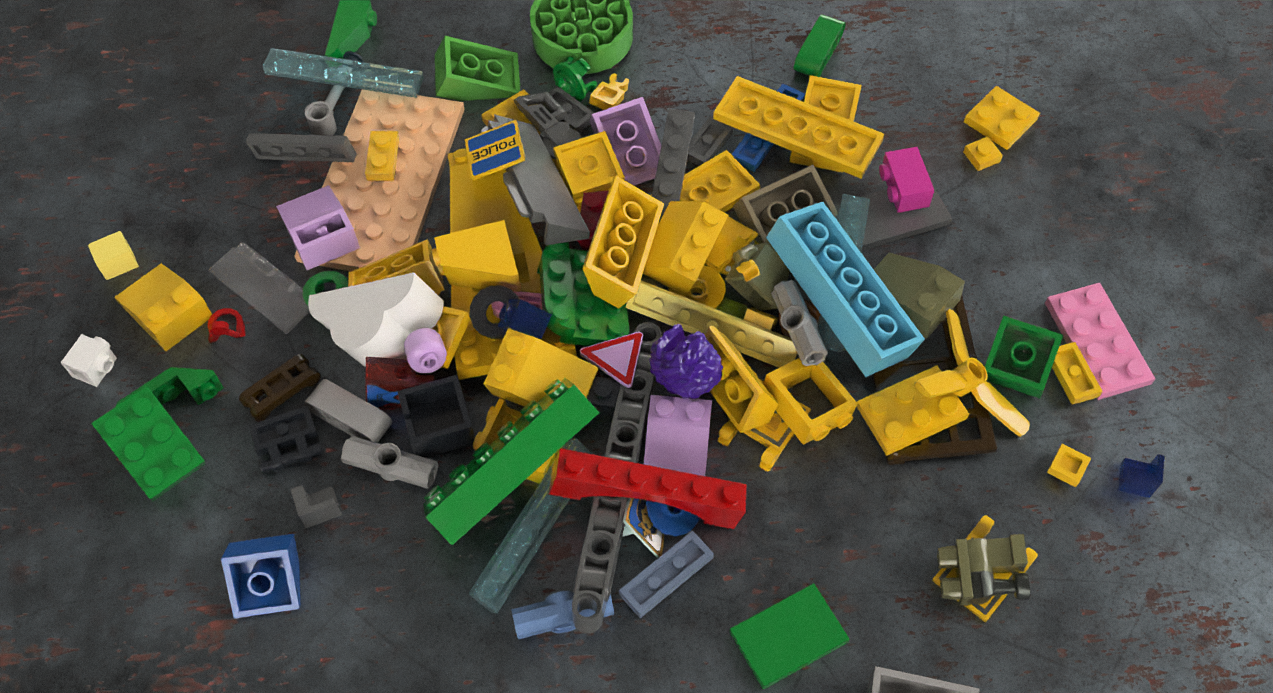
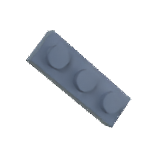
(666, 574)

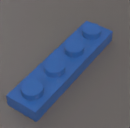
(754, 149)

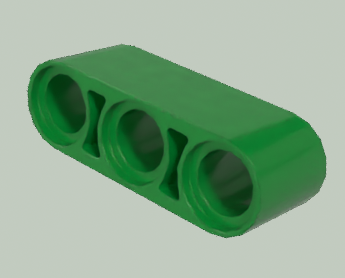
(819, 46)

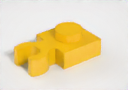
(609, 94)

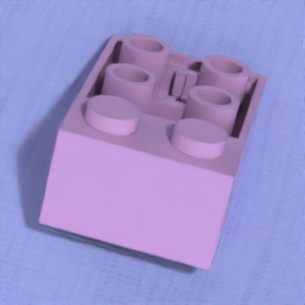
(318, 227)

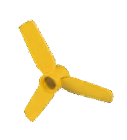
(972, 377)

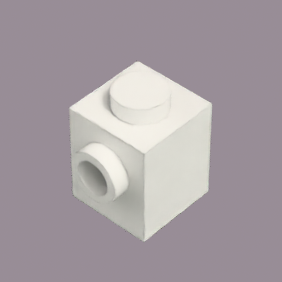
(89, 359)

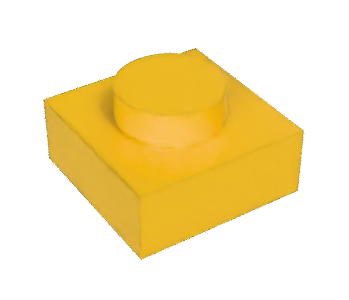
(983, 153)
(761, 318)
(1068, 465)

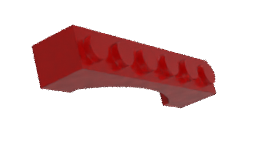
(591, 475)

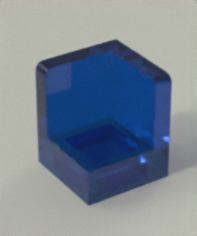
(1141, 477)

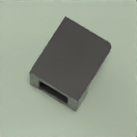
(316, 506)

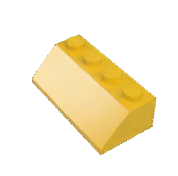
(621, 242)

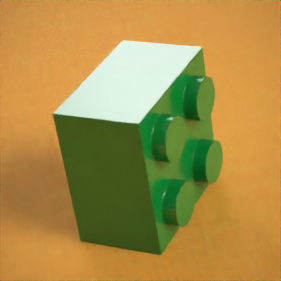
(1022, 356)

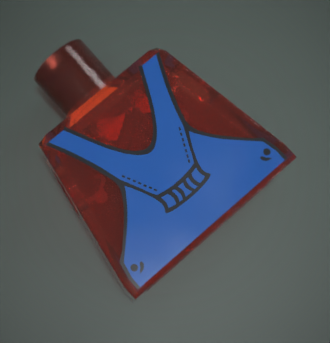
(387, 377)

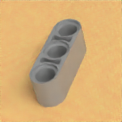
(348, 412)

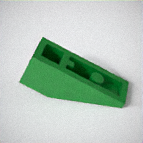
(350, 27)

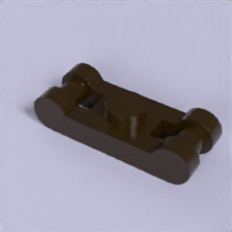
(279, 386)

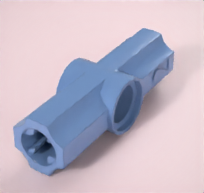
(550, 615)

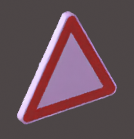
(616, 357)

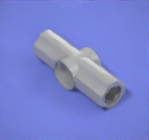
(805, 334)
(406, 467)

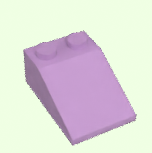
(631, 138)
(678, 434)

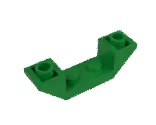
(200, 384)

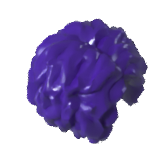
(685, 364)

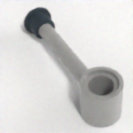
(320, 113)

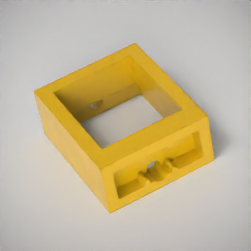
(794, 415)

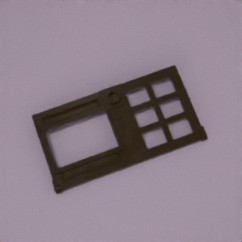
(907, 369)

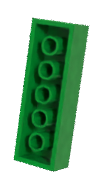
(508, 459)

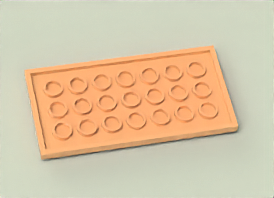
(392, 213)

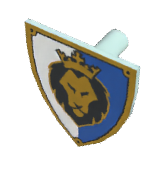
(638, 523)

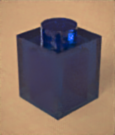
(524, 318)

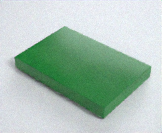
(788, 636)

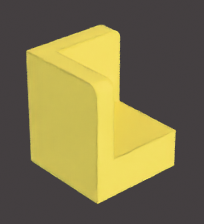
(113, 255)

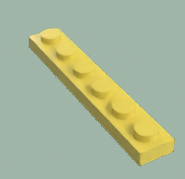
(695, 317)

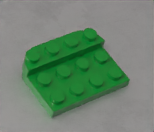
(568, 297)

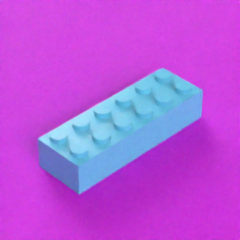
(844, 288)

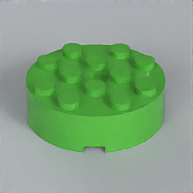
(582, 29)

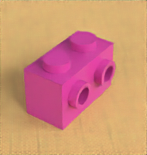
(906, 179)

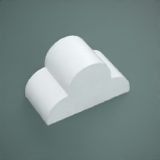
(377, 315)

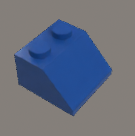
(262, 575)

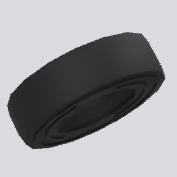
(479, 307)

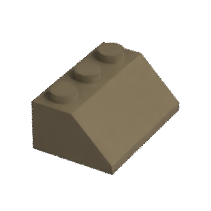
(763, 207)

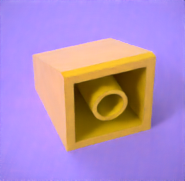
(478, 257)

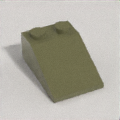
(920, 289)

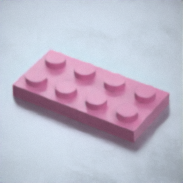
(1101, 336)

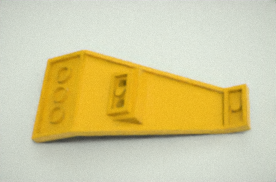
(472, 206)

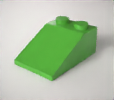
(475, 71)

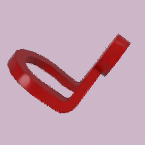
(219, 328)

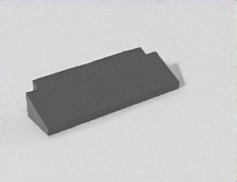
(540, 190)

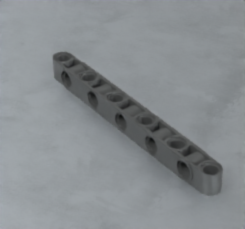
(606, 519)

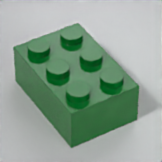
(149, 443)

